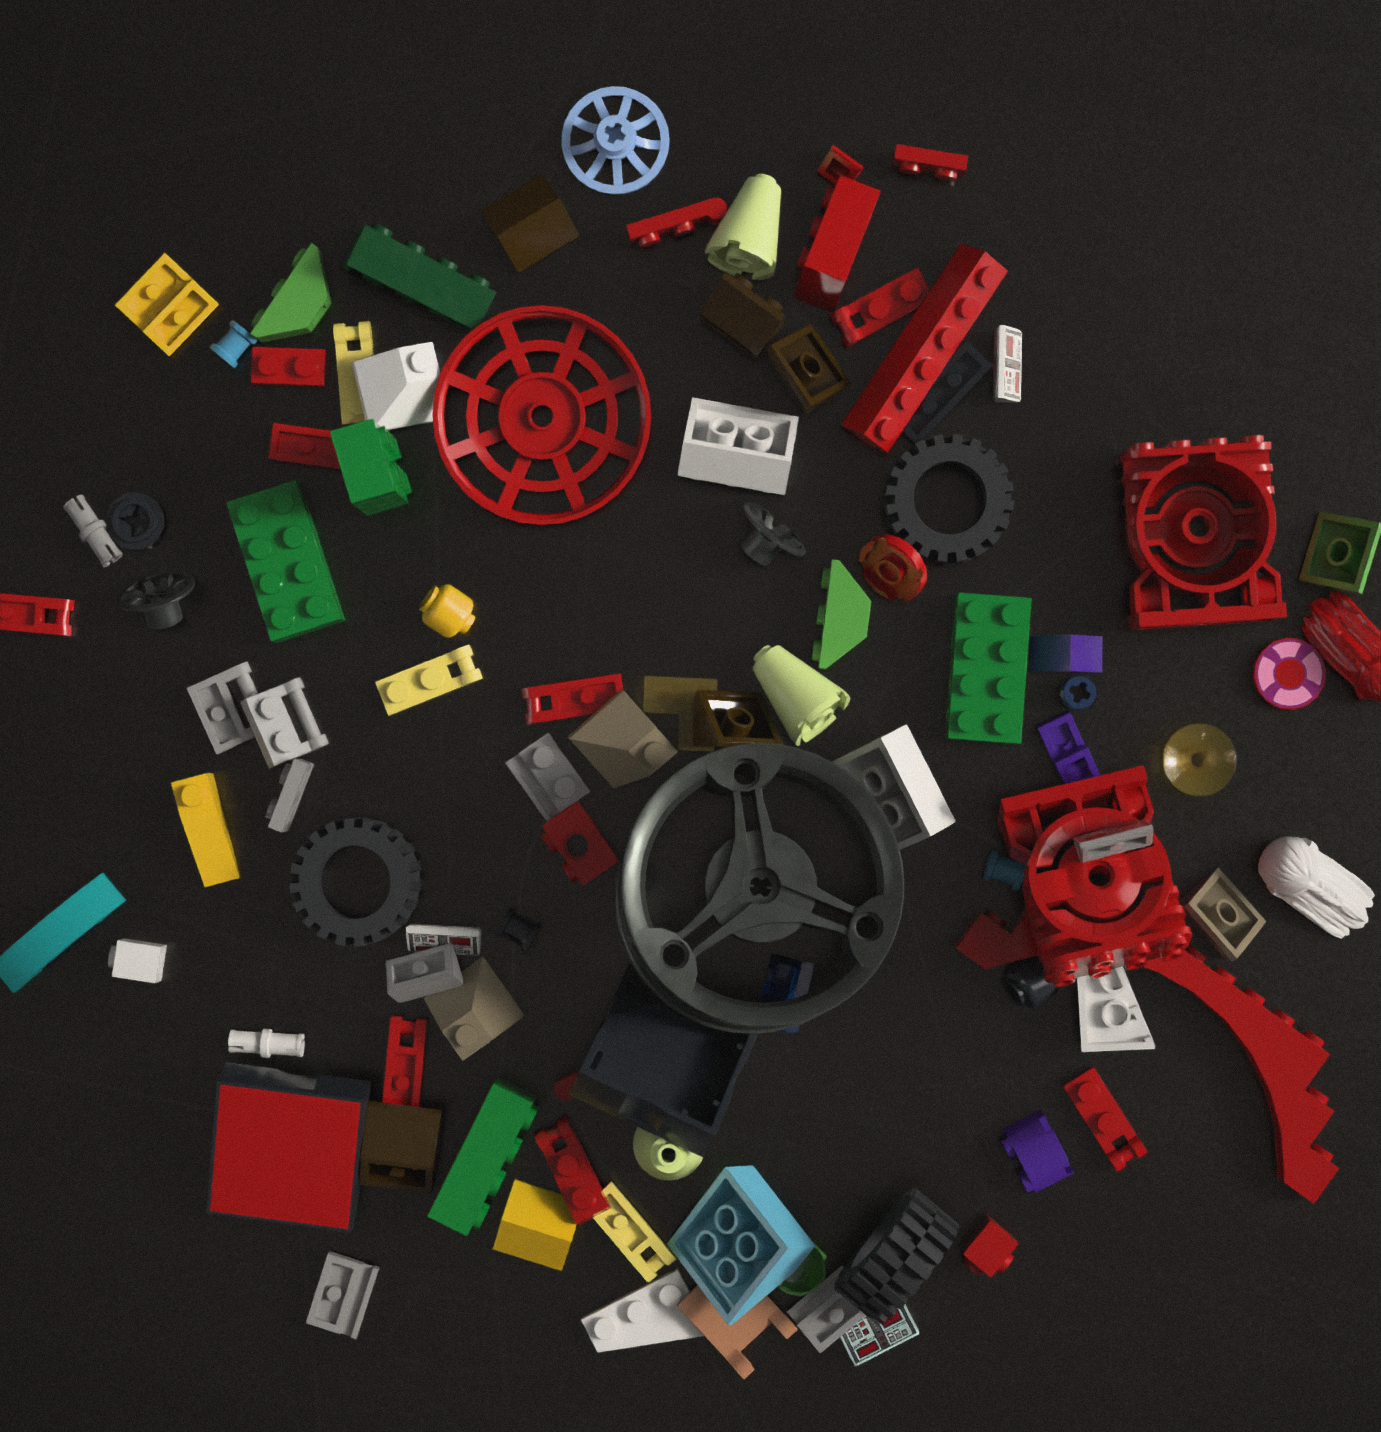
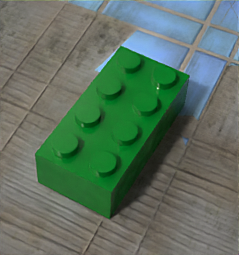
(370, 467)
(285, 561)
(988, 668)
(480, 1160)

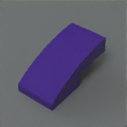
(1067, 748)

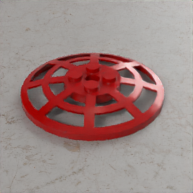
(534, 391)

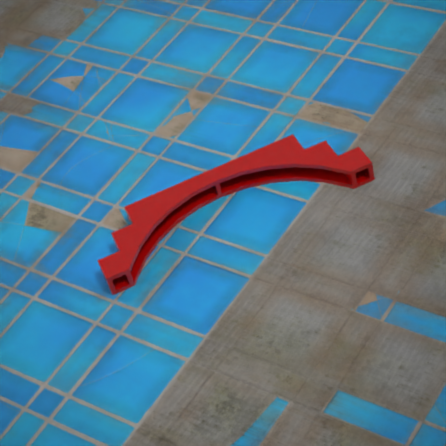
(1278, 1052)

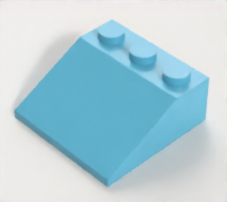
(739, 1242)

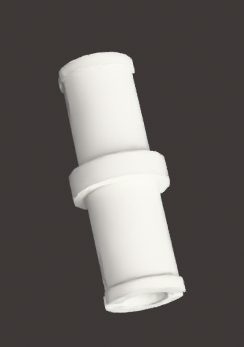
(266, 1043)

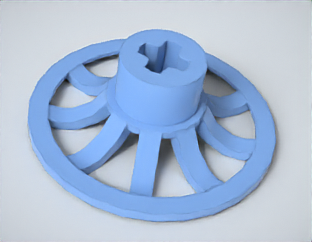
(615, 140)

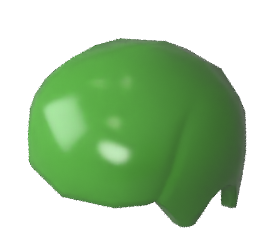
(808, 1274)

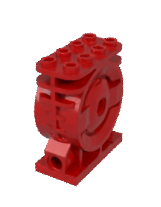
(1245, 476)
(1065, 942)

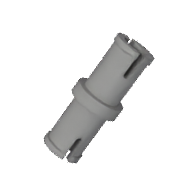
(93, 530)

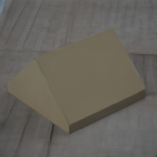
(1222, 915)

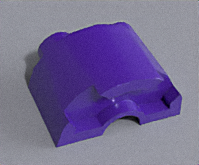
(1037, 1151)

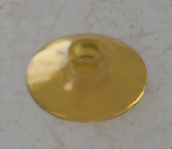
(1217, 754)

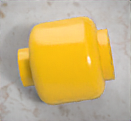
(447, 610)

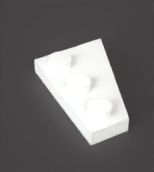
(1111, 1015)
(642, 1316)

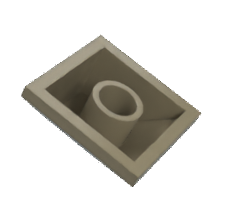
(622, 742)
(476, 1011)

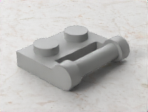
(219, 710)
(274, 727)

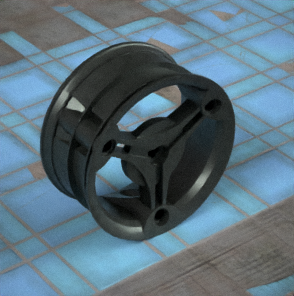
(789, 882)

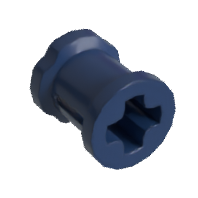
(1087, 688)

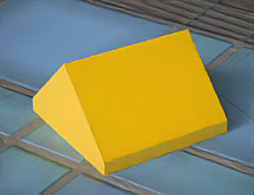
(536, 1226)

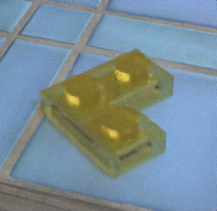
(677, 696)

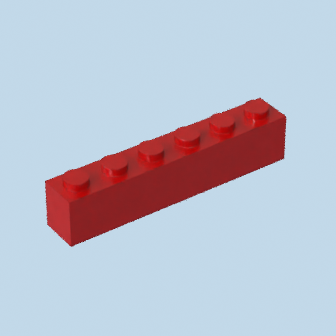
(924, 347)

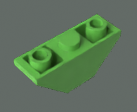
(297, 301)
(842, 616)

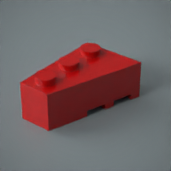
(835, 242)

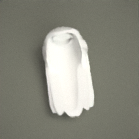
(1315, 885)

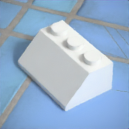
(738, 446)
(901, 785)

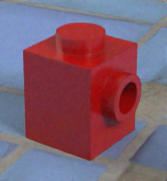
(988, 1248)

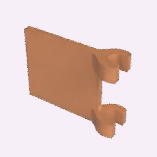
(734, 1338)

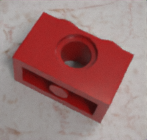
(578, 822)

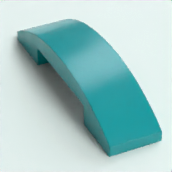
(58, 931)

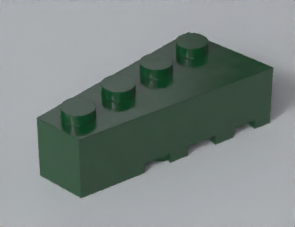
(418, 277)

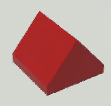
(837, 164)

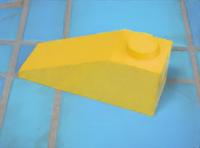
(206, 828)

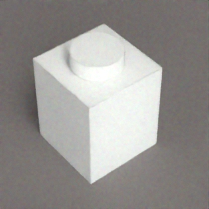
(137, 960)

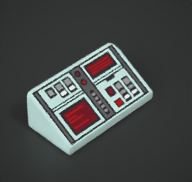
(869, 1339)

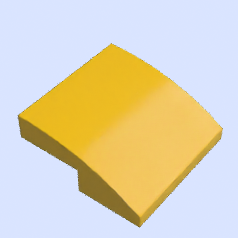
(166, 304)

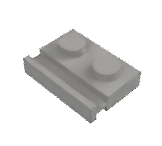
(547, 777)
(294, 779)
(342, 1295)
(825, 1313)

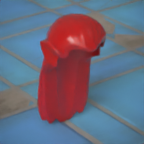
(1346, 642)

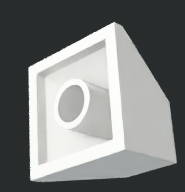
(398, 385)

